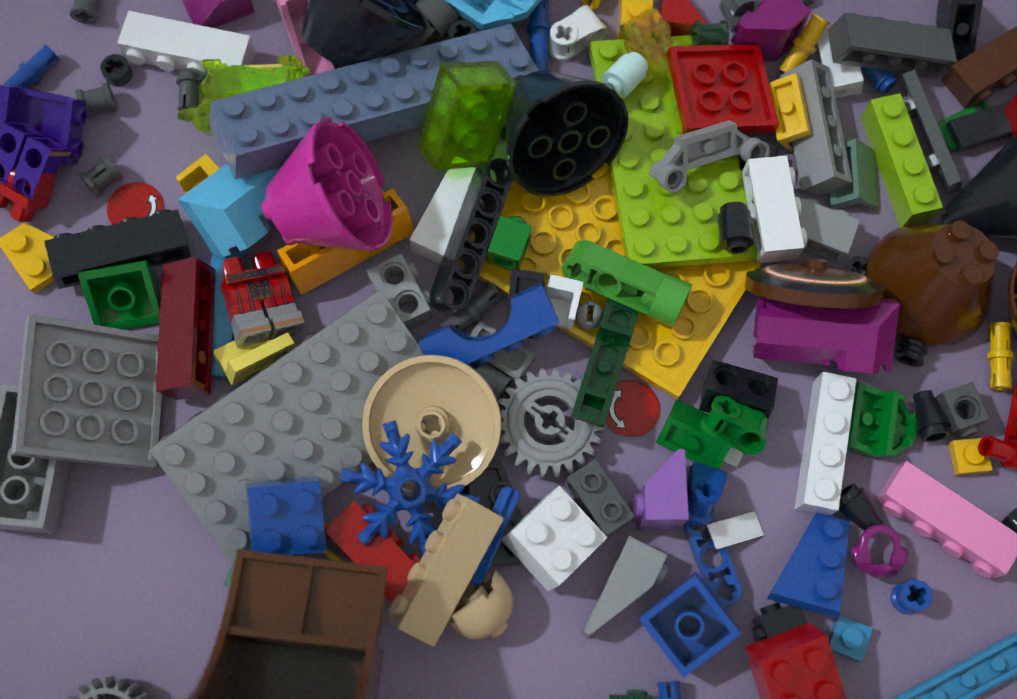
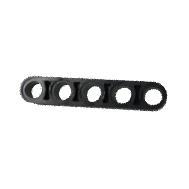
(461, 246)

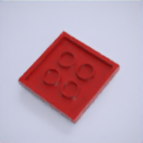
(721, 86)

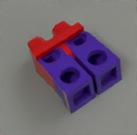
(27, 168)

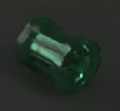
(709, 33)

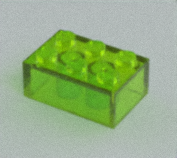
(466, 114)

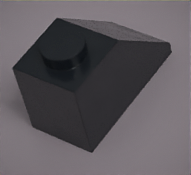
(963, 21)

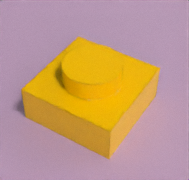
(967, 459)

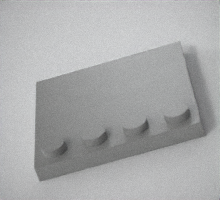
(87, 394)

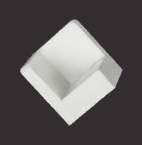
(565, 298)

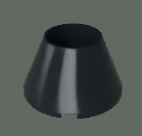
(360, 29)

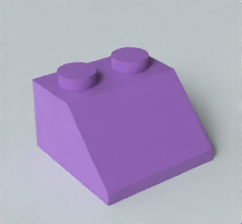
(663, 498)

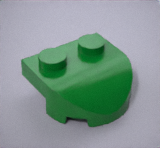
(880, 423)

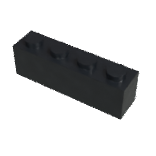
(134, 239)

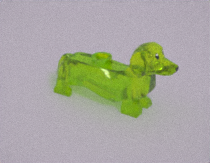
(234, 80)

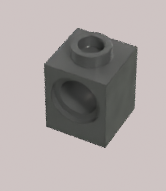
(969, 400)

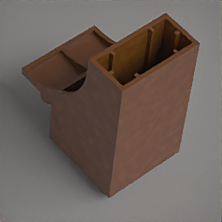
(297, 631)

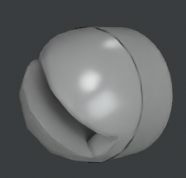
(581, 315)

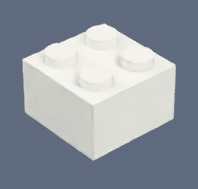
(554, 539)

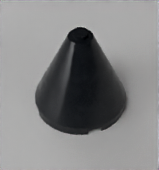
(990, 197)

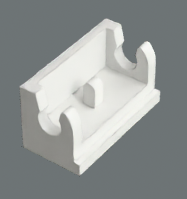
(846, 79)

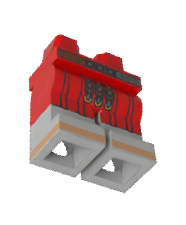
(259, 300)

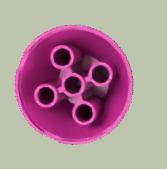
(330, 192)

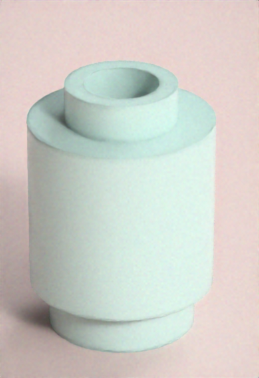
(626, 73)

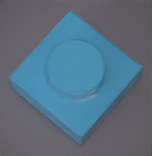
(849, 638)

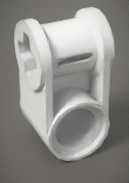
(574, 34)

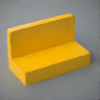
(790, 110)

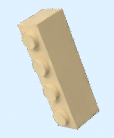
(444, 569)

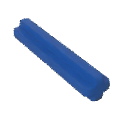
(504, 507)

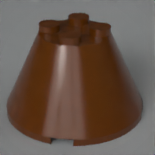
(938, 277)

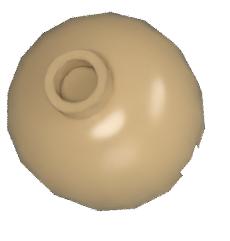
(483, 609)

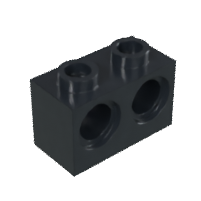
(741, 385)

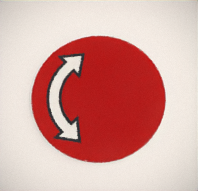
(133, 200)
(633, 409)

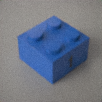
(286, 516)
(690, 624)

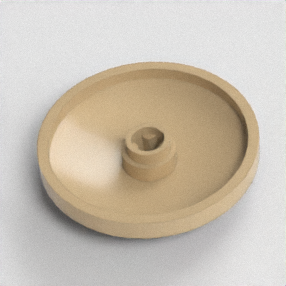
(429, 402)

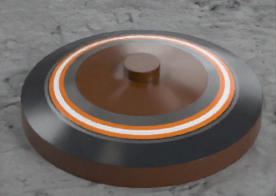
(814, 285)

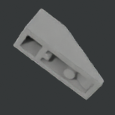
(629, 579)

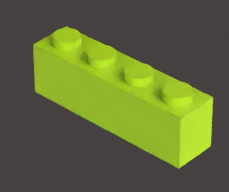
(901, 161)

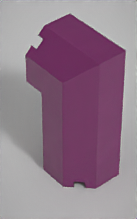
(808, 334)

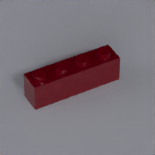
(185, 329)

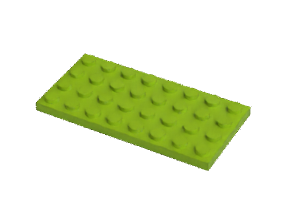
(655, 224)

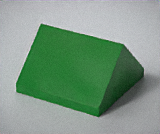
(122, 295)

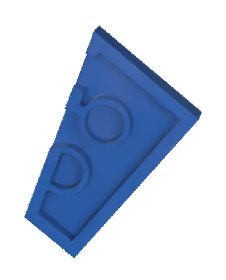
(816, 568)

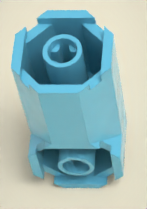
(229, 209)

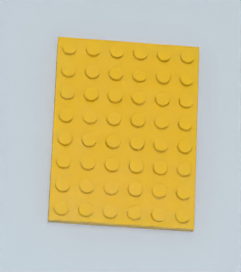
(656, 351)

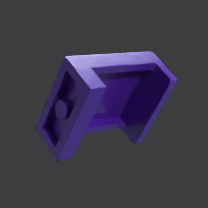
(47, 112)

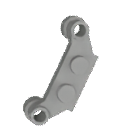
(702, 148)

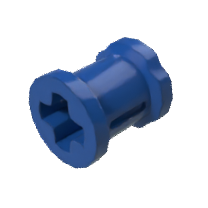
(920, 602)

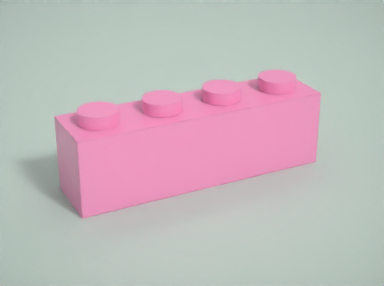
(950, 520)

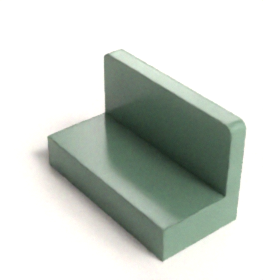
(864, 178)

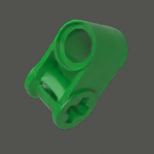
(736, 425)

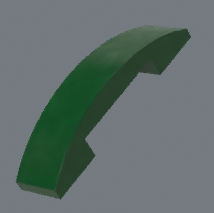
(605, 364)

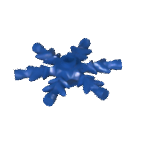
(393, 486)

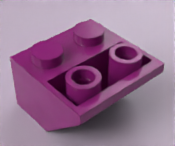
(772, 27)

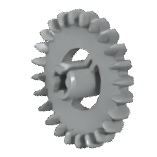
(521, 443)

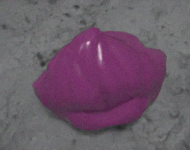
(862, 557)

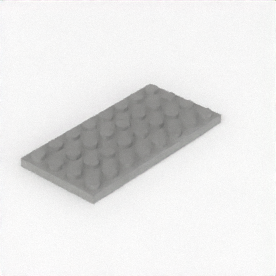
(286, 420)

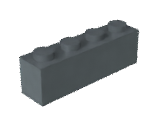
(891, 45)

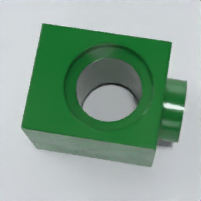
(509, 243)

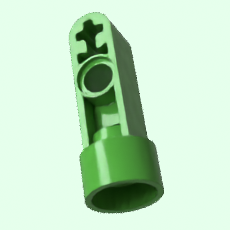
(627, 281)

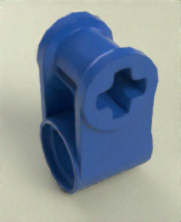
(704, 491)

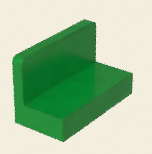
(683, 432)

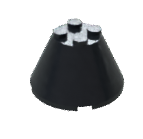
(561, 131)

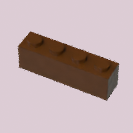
(984, 70)

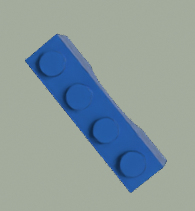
(529, 315)

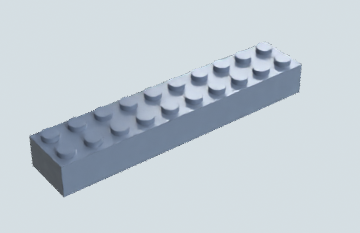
(372, 97)

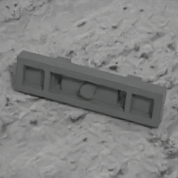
(940, 159)

